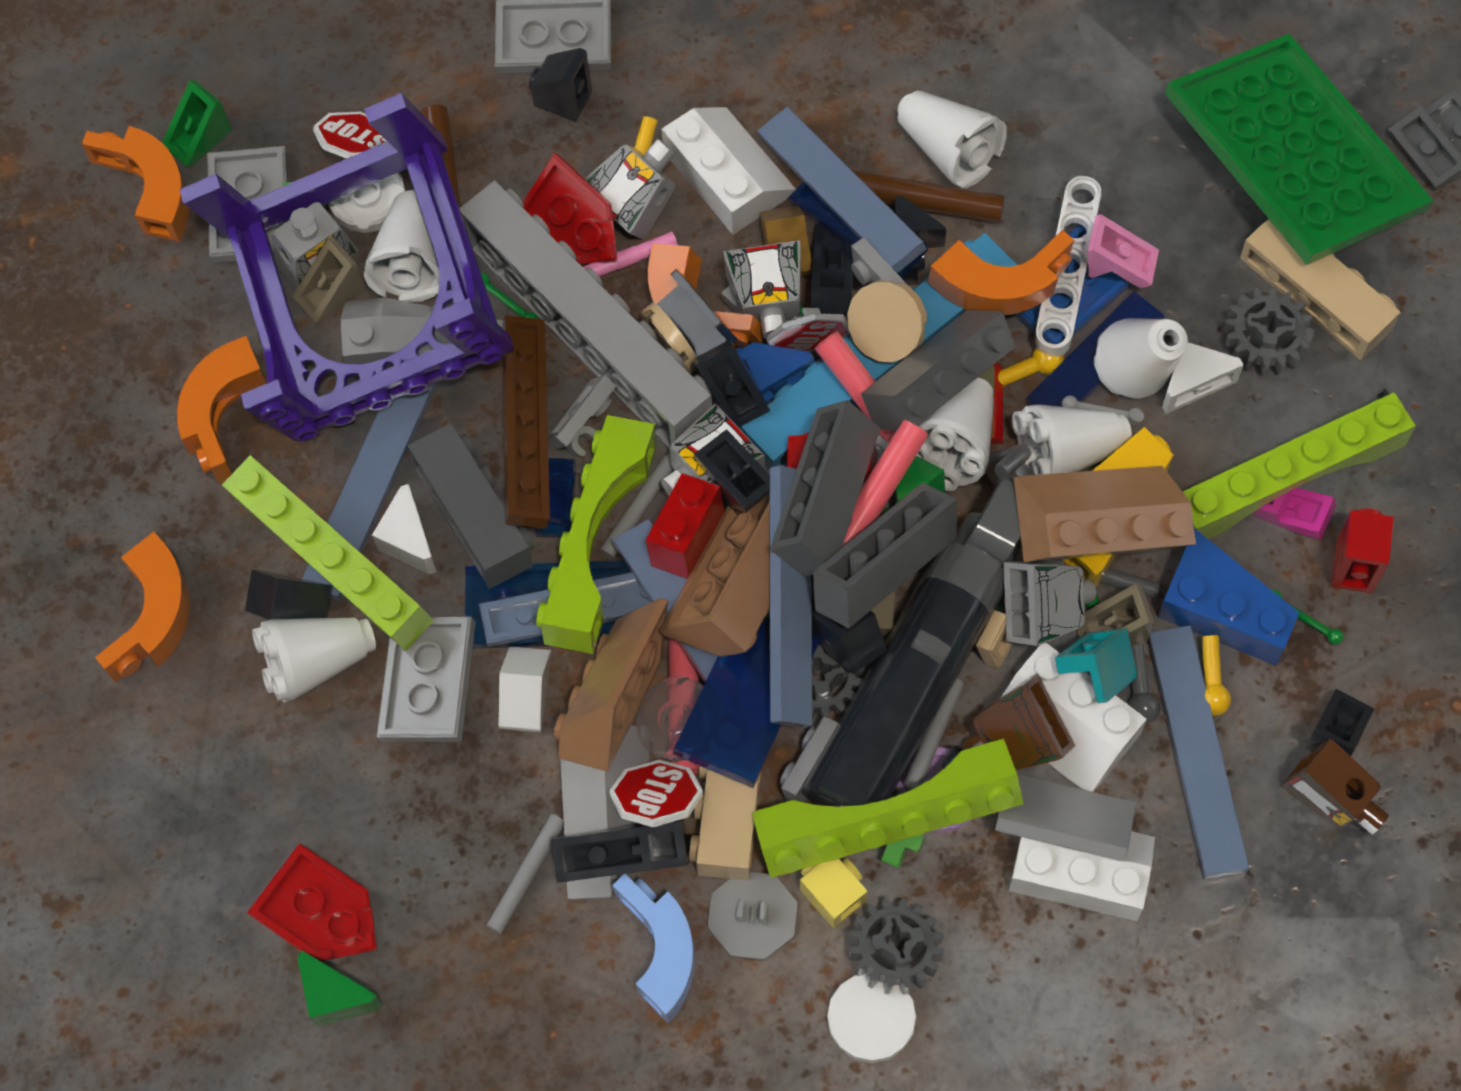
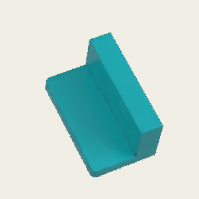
(1107, 658)

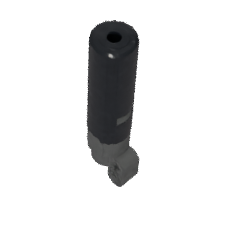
(921, 660)

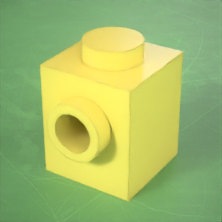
(834, 889)

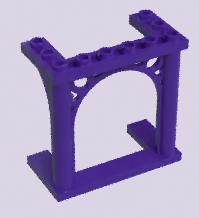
(289, 398)

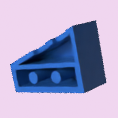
(1227, 601)

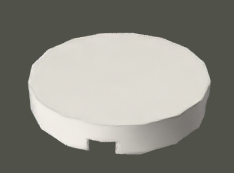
(368, 206)
(868, 1021)

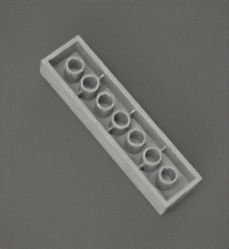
(583, 313)

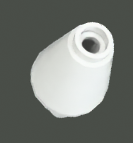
(961, 435)
(1068, 437)
(309, 651)

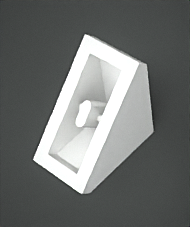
(1199, 375)
(402, 533)
(523, 688)

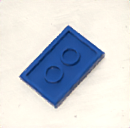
(1095, 297)

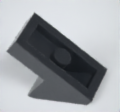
(924, 226)
(732, 383)
(1342, 722)

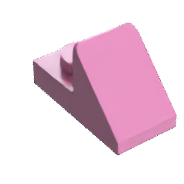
(1121, 252)

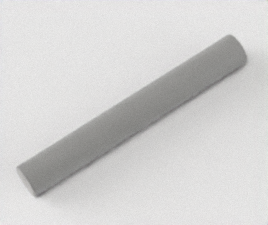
(638, 505)
(932, 739)
(525, 874)

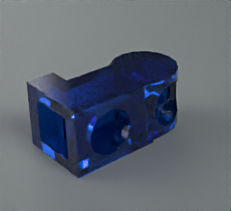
(561, 494)

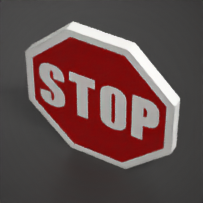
(346, 134)
(656, 793)

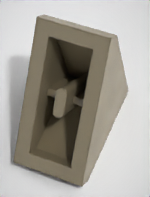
(329, 283)
(1124, 610)

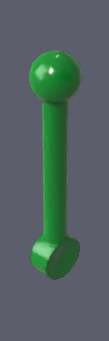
(506, 300)
(1334, 636)

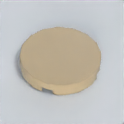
(887, 320)
(669, 335)

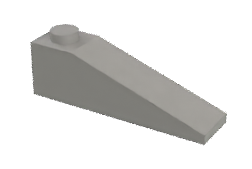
(382, 327)
(590, 807)

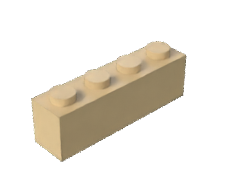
(1331, 291)
(726, 827)

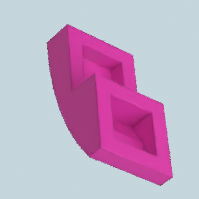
(1300, 512)

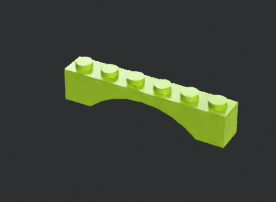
(1345, 442)
(619, 464)
(328, 553)
(970, 787)

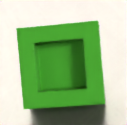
(896, 851)

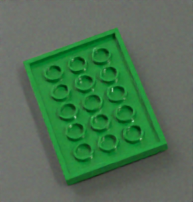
(1298, 148)

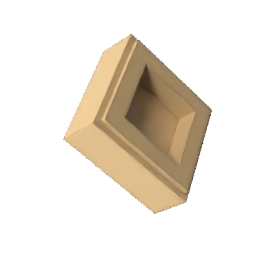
(993, 641)

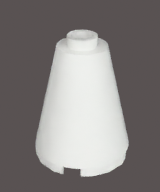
(953, 135)
(403, 254)
(1139, 355)

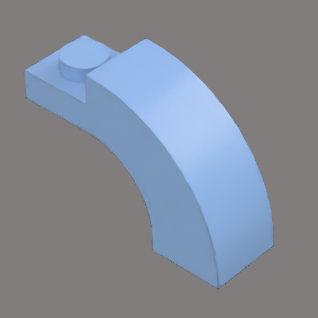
(672, 967)

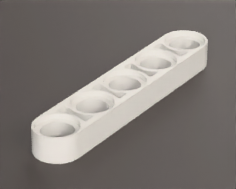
(1070, 283)

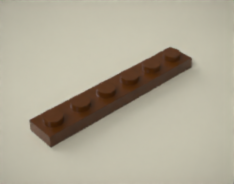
(525, 424)

